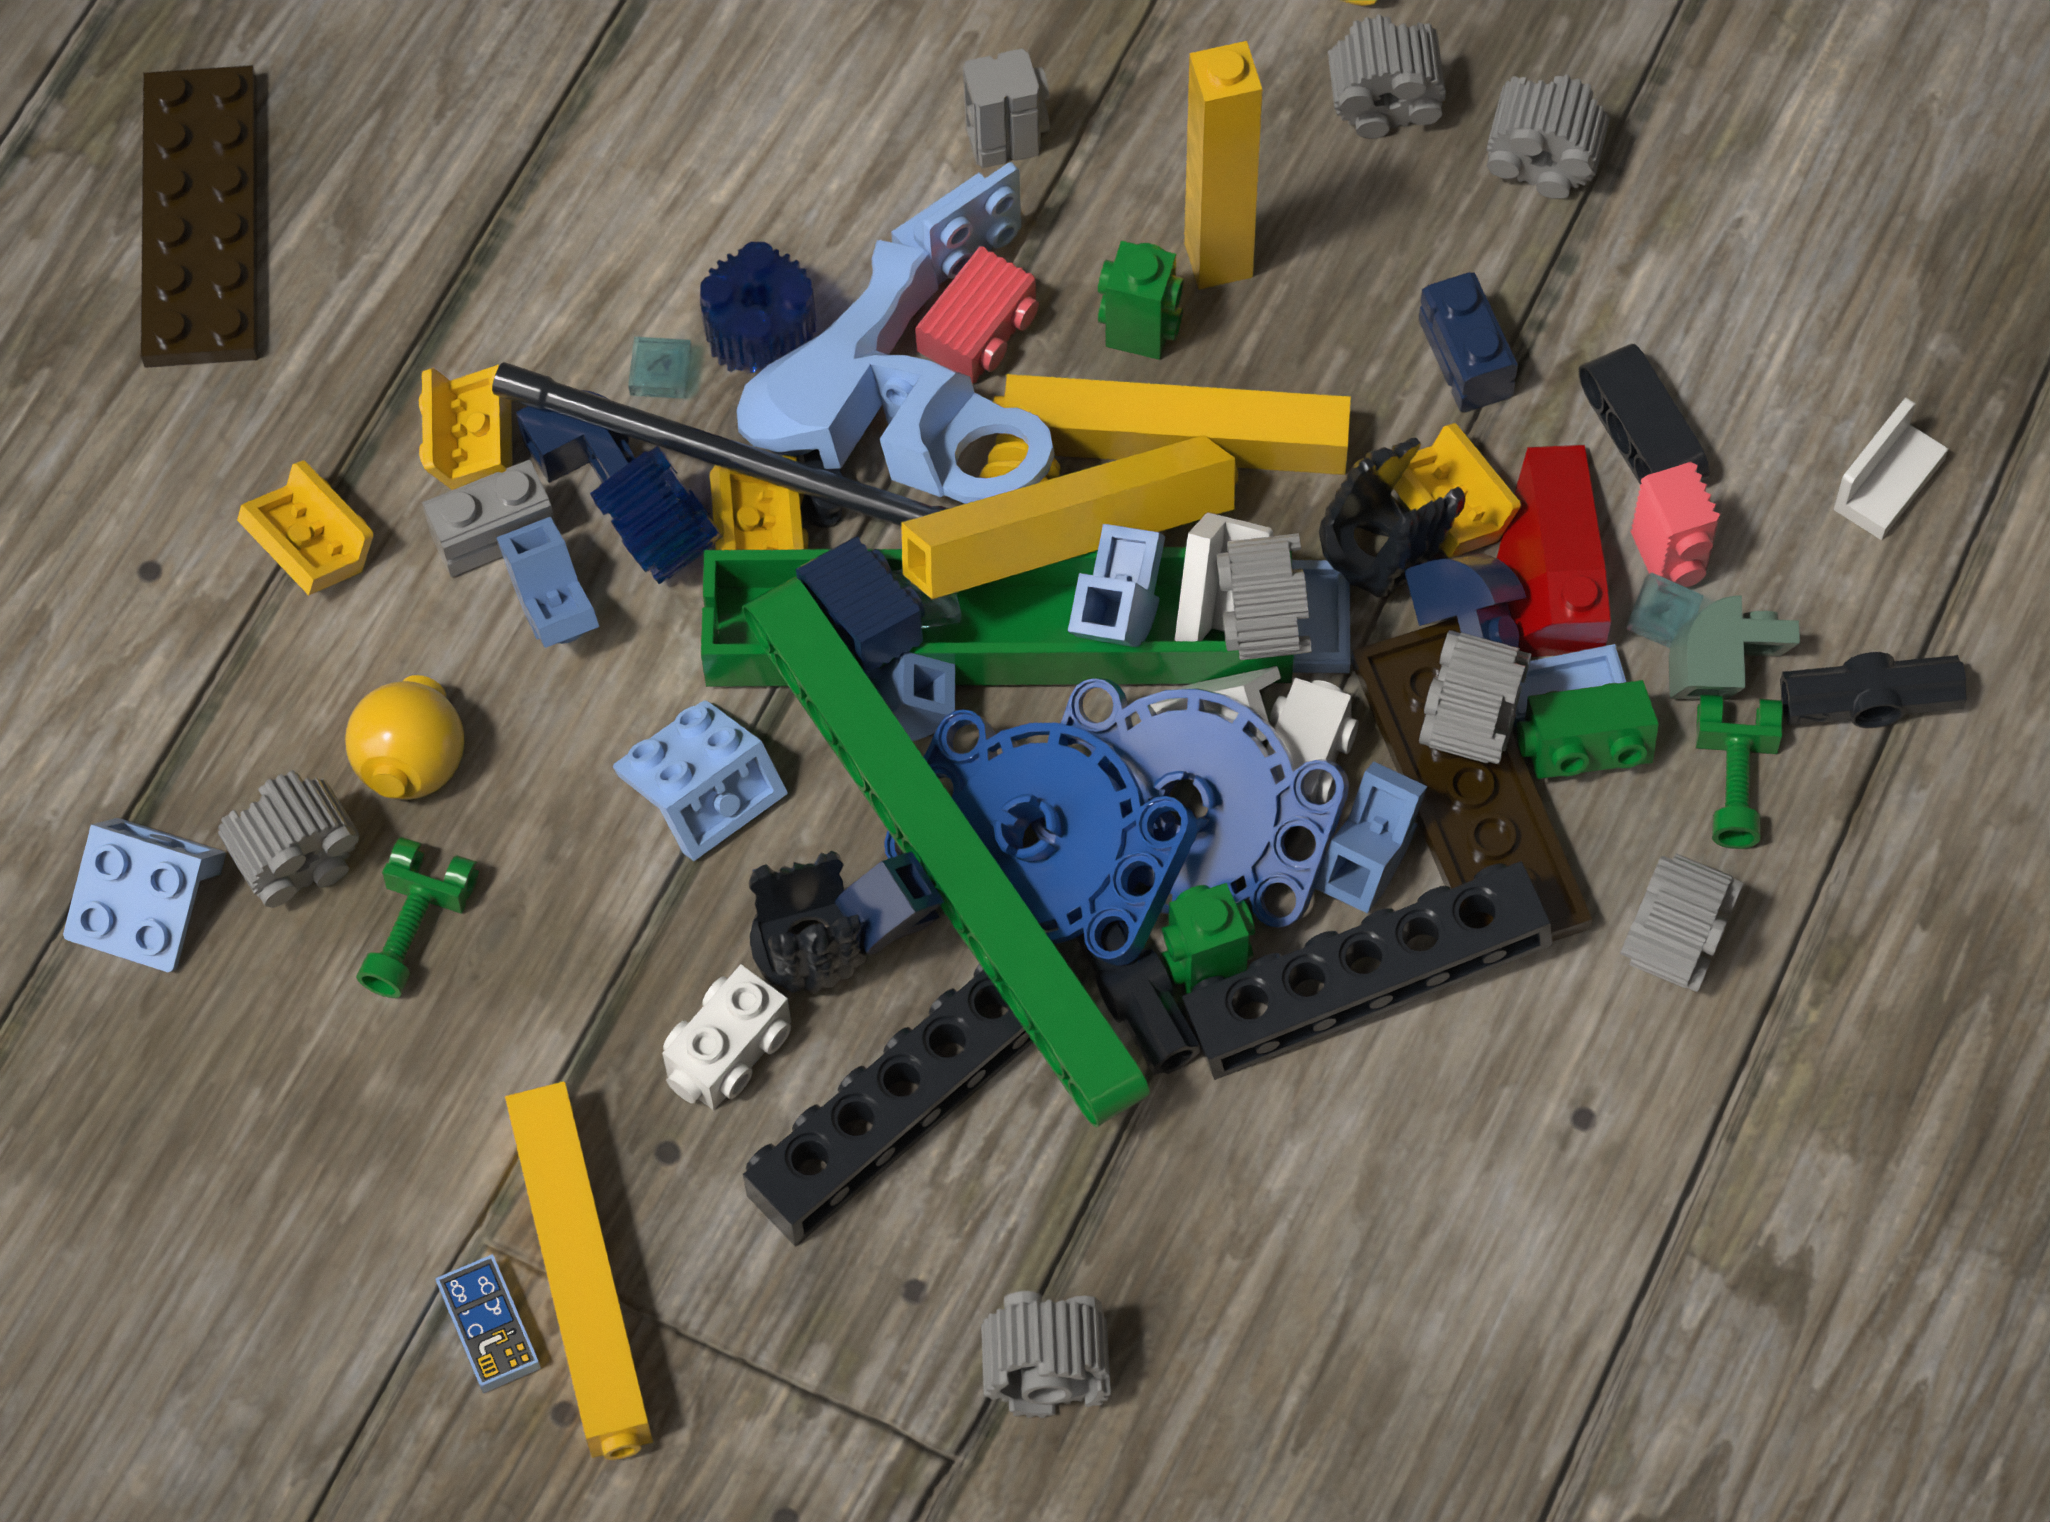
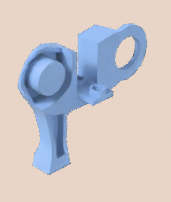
(839, 381)

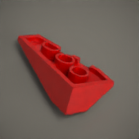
(1557, 555)

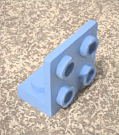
(968, 217)
(703, 777)
(138, 892)

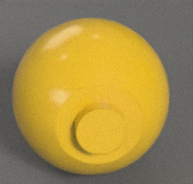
(405, 738)

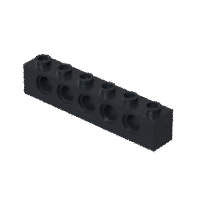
(1351, 997)
(804, 1202)

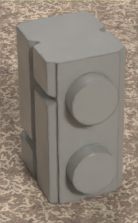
(1004, 107)
(473, 515)

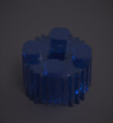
(756, 307)
(656, 515)

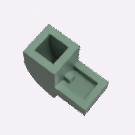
(1712, 646)

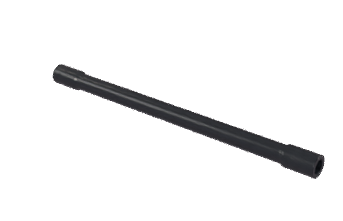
(545, 393)

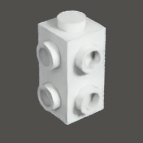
(1314, 726)
(726, 1038)

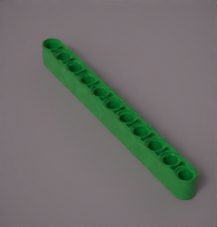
(929, 823)

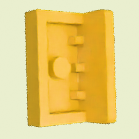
(464, 427)
(1453, 464)
(755, 513)
(309, 530)

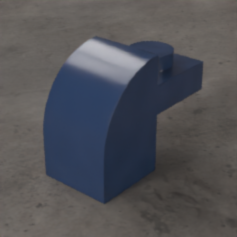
(565, 444)
(1470, 589)
(891, 901)

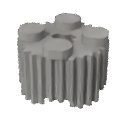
(1387, 76)
(1547, 134)
(1265, 597)
(1474, 697)
(290, 838)
(1680, 920)
(1045, 1353)

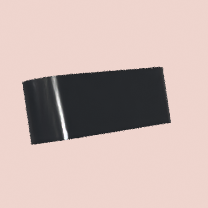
(1640, 413)

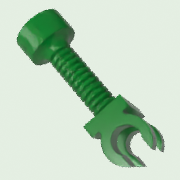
(1737, 824)
(385, 971)

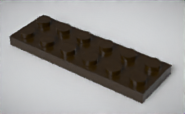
(199, 217)
(1471, 808)

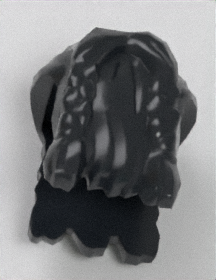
(1367, 504)
(819, 953)

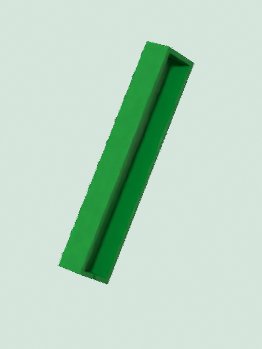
(1006, 632)

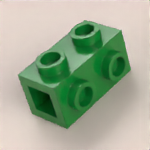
(1140, 299)
(1588, 729)
(1206, 936)

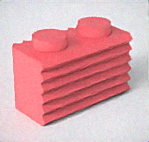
(977, 315)
(1675, 524)

